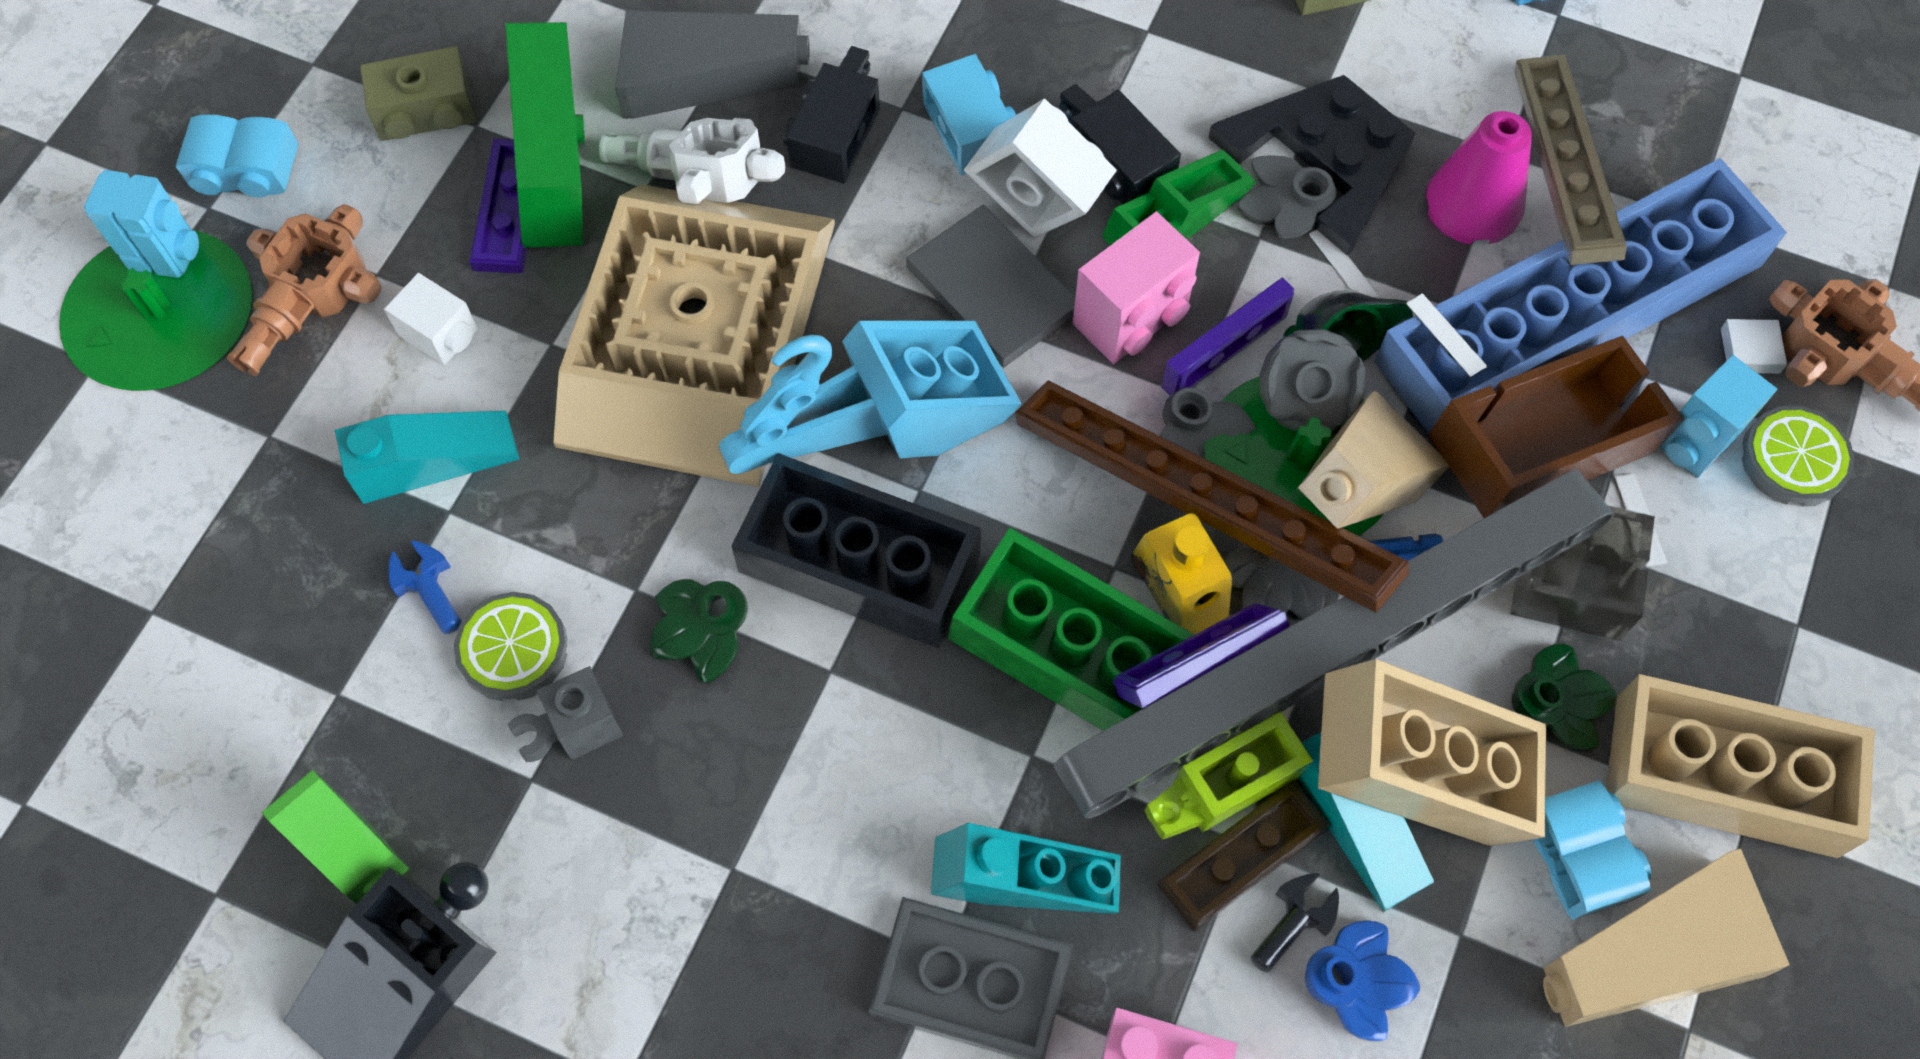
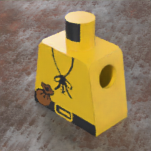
(1181, 568)

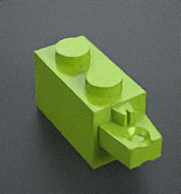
(1230, 778)

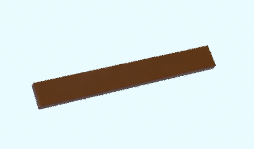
(1216, 496)

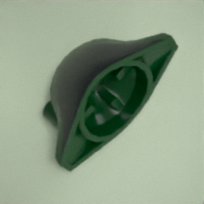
(1354, 316)

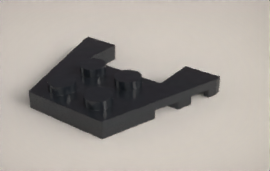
(1333, 130)

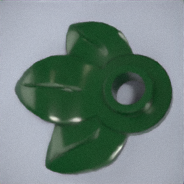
(694, 631)
(1564, 696)

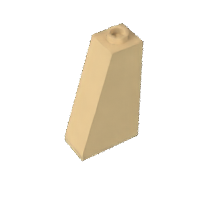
(1372, 466)
(1678, 945)

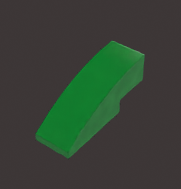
(1185, 197)

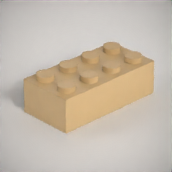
(1432, 754)
(1742, 766)

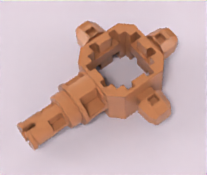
(290, 301)
(1858, 309)

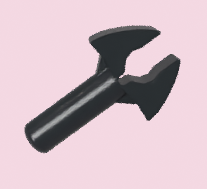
(1295, 921)

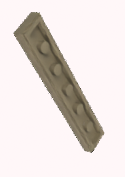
(1569, 161)

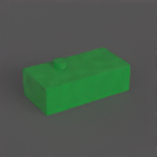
(545, 134)
(1059, 629)

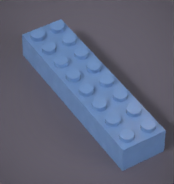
(1544, 309)

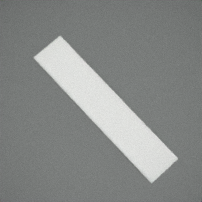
(1343, 265)
(1446, 335)
(1634, 501)

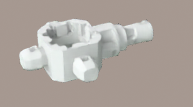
(706, 159)

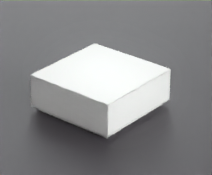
(1755, 343)

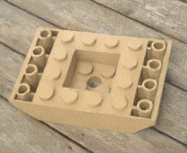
(671, 383)

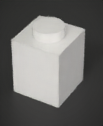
(431, 319)

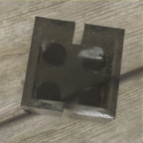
(1583, 582)

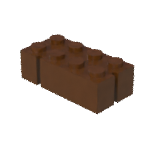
(1553, 423)

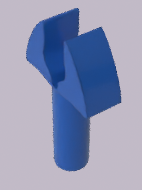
(426, 585)

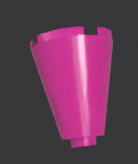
(1483, 182)

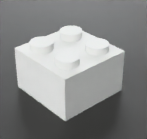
(1040, 169)

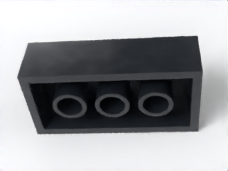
(857, 550)

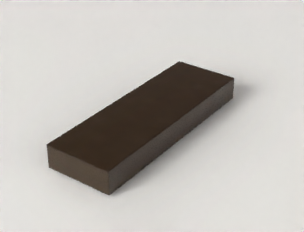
(1243, 855)

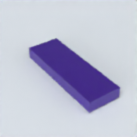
(498, 231)
(1228, 337)
(1199, 654)

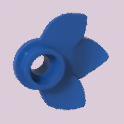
(1369, 976)

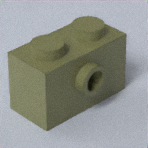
(409, 107)

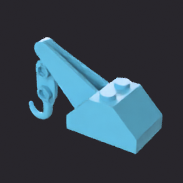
(907, 380)

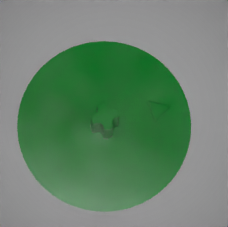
(114, 315)
(1262, 453)

